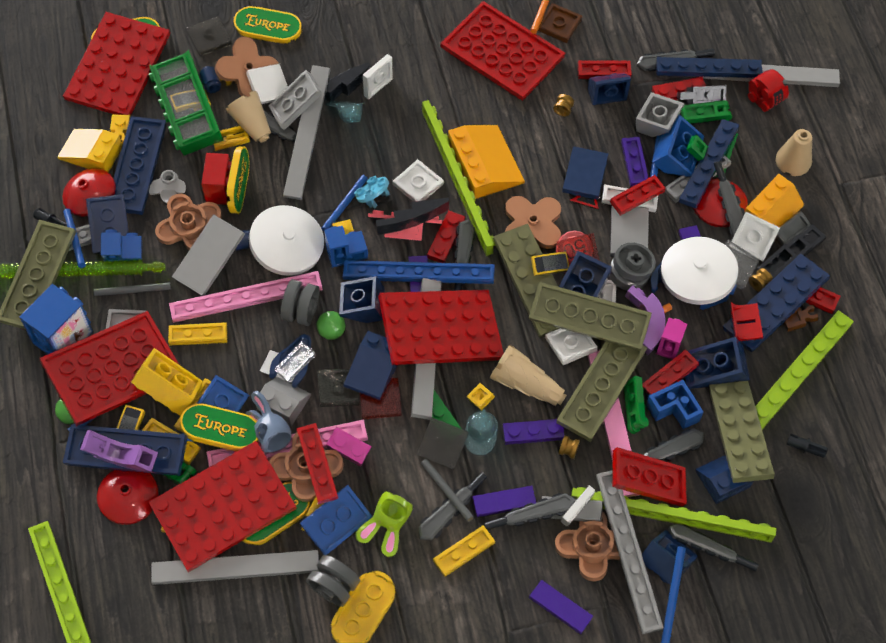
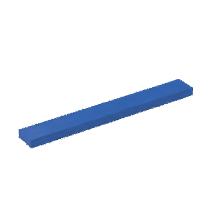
(418, 270)

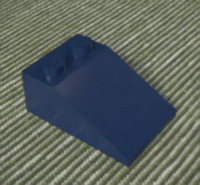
(586, 275)
(718, 364)
(371, 367)

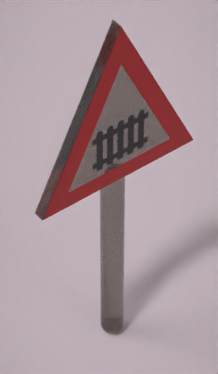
(589, 202)

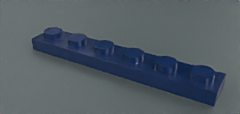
(708, 67)
(705, 169)

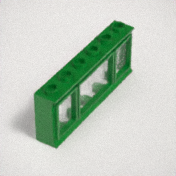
(185, 104)

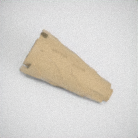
(521, 374)

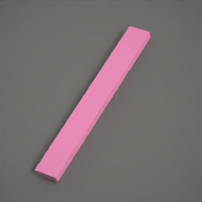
(237, 297)
(615, 427)
(355, 429)

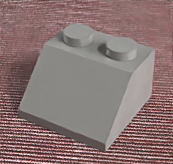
(657, 115)
(285, 399)

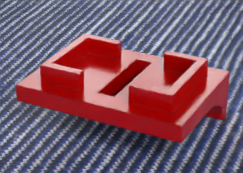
(746, 313)

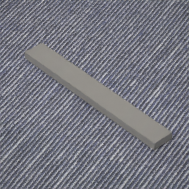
(798, 76)
(305, 138)
(424, 373)
(630, 554)
(236, 567)

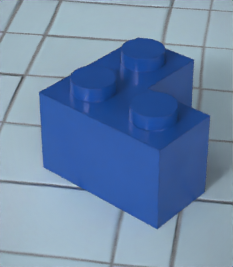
(120, 247)
(344, 247)
(677, 401)

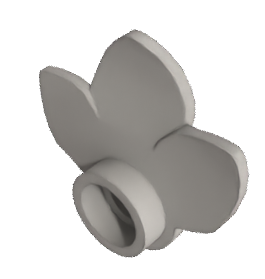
(167, 188)

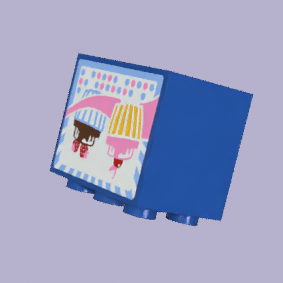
(56, 320)

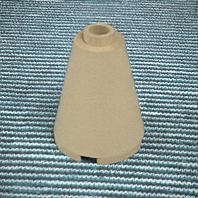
(250, 116)
(796, 154)

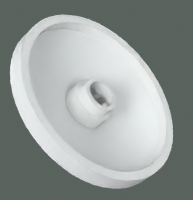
(286, 240)
(699, 270)

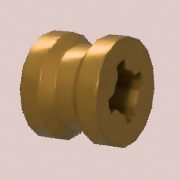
(563, 105)
(760, 280)
(569, 447)

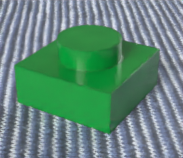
(697, 147)

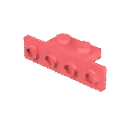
(412, 233)

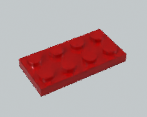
(649, 477)

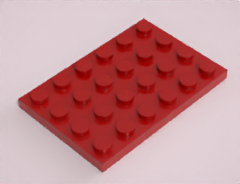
(502, 50)
(116, 64)
(440, 327)
(99, 369)
(222, 506)

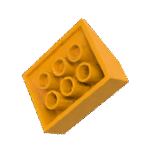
(484, 159)

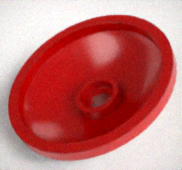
(84, 185)
(710, 206)
(126, 506)

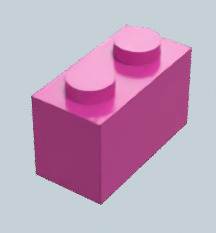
(671, 338)
(348, 446)

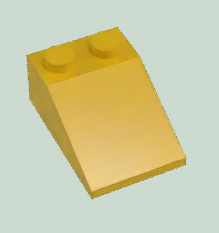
(91, 148)

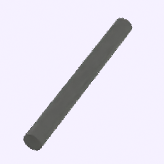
(132, 289)
(447, 490)

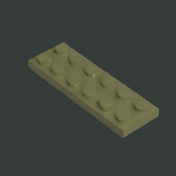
(516, 250)
(37, 269)
(590, 316)
(599, 389)
(741, 432)

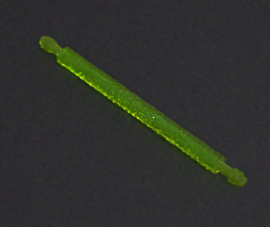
(98, 267)

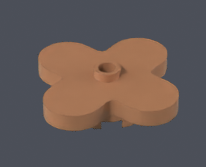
(244, 58)
(538, 217)
(185, 220)
(290, 467)
(591, 545)

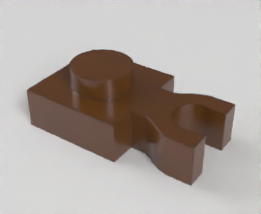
(799, 318)

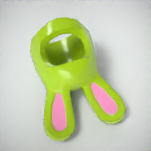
(390, 513)

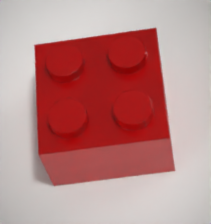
(216, 178)

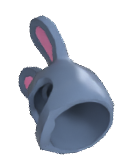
(273, 429)

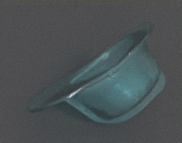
(348, 111)
(482, 432)

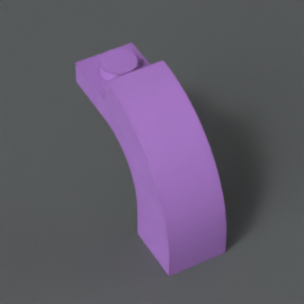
(657, 320)
(118, 453)

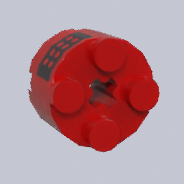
(768, 89)

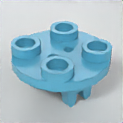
(373, 188)

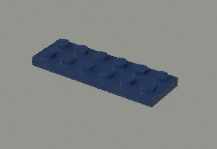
(138, 161)
(783, 297)
(168, 445)

